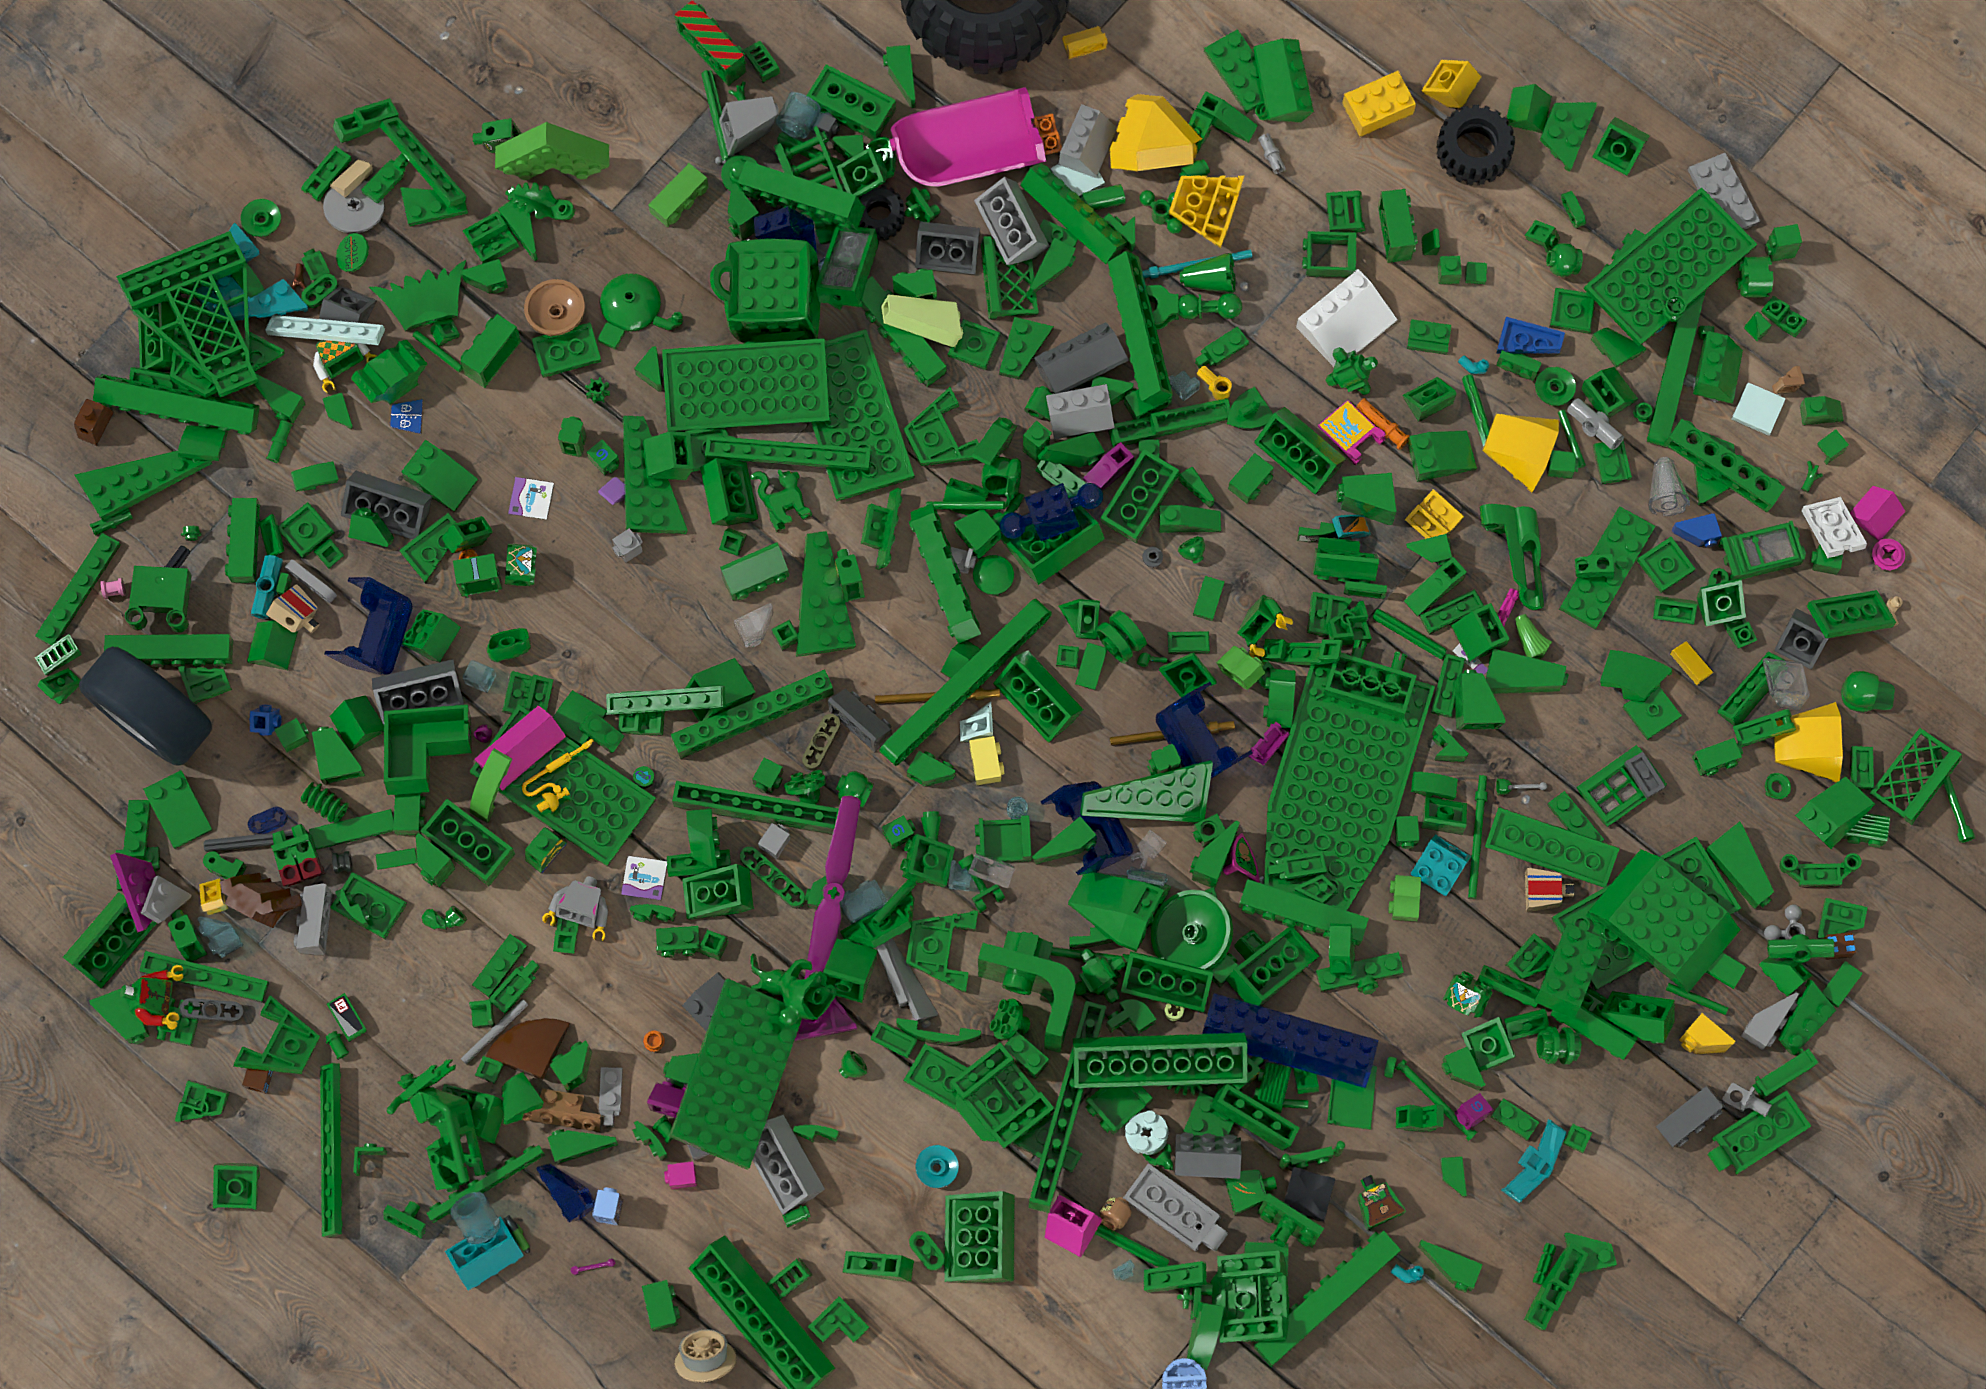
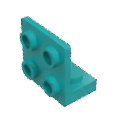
(1440, 864)

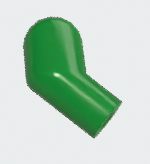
(670, 323)

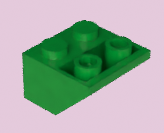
(916, 284)
(1608, 392)
(668, 456)
(1480, 632)
(431, 635)
(703, 836)
(573, 1066)

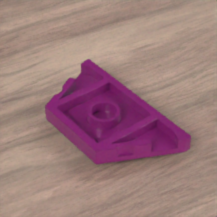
(135, 880)
(832, 1021)

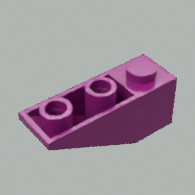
(1110, 467)

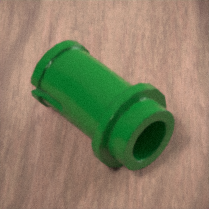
(337, 1045)
(796, 1216)

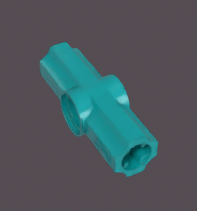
(269, 575)

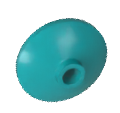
(937, 1155)

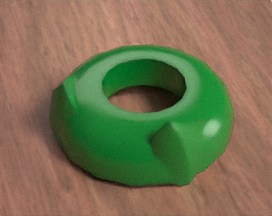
(1783, 781)

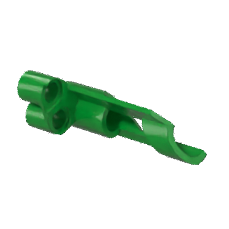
(1522, 536)

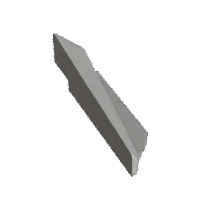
(904, 983)

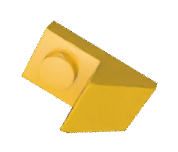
(212, 897)

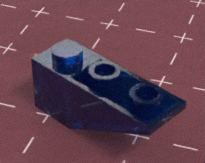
(569, 1194)

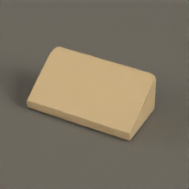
(352, 177)

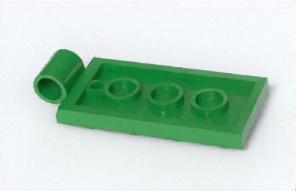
(1758, 1135)

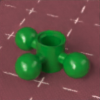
(1147, 198)

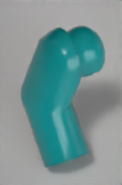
(1474, 367)
(1408, 1276)

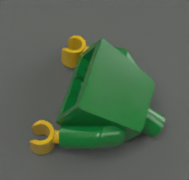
(1259, 620)

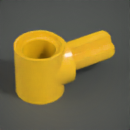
(1214, 382)

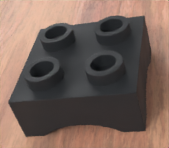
(1309, 1193)

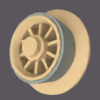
(704, 1356)

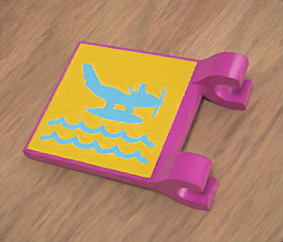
(1349, 429)

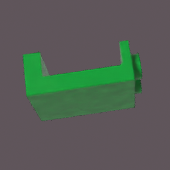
(1005, 839)
(1117, 1105)

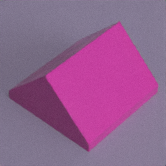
(1877, 512)

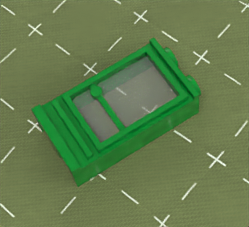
(1763, 551)

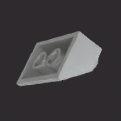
(1087, 142)
(1080, 411)
(313, 920)

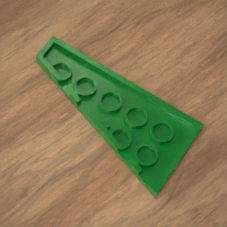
(648, 501)

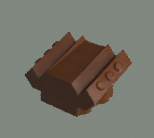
(258, 898)

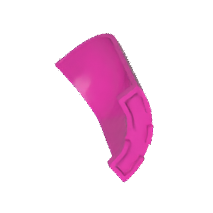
(968, 139)

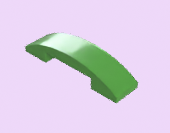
(488, 785)

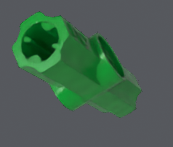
(1800, 948)

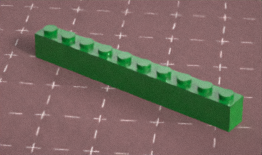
(1063, 1118)

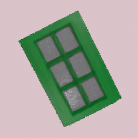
(1613, 790)

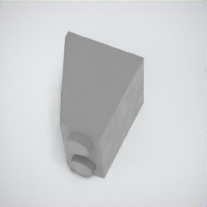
(747, 122)

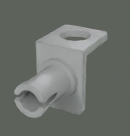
(1748, 1100)

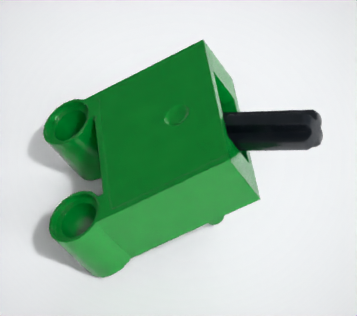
(161, 591)

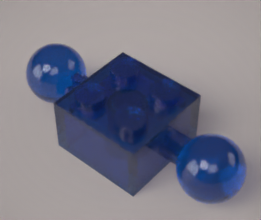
(1051, 511)

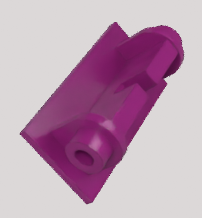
(1269, 744)

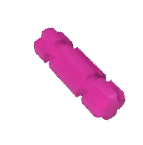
(1508, 605)

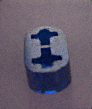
(266, 816)

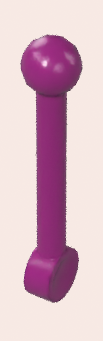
(575, 1270)

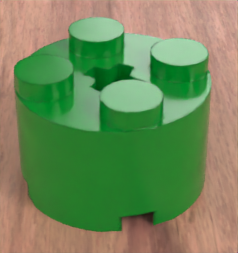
(1754, 277)

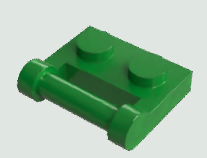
(1338, 211)

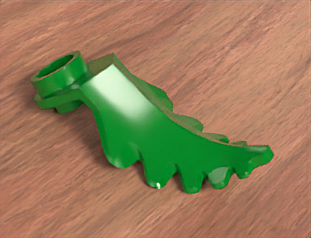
(541, 202)

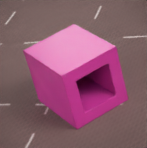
(681, 1175)

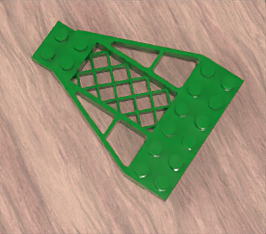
(179, 275)

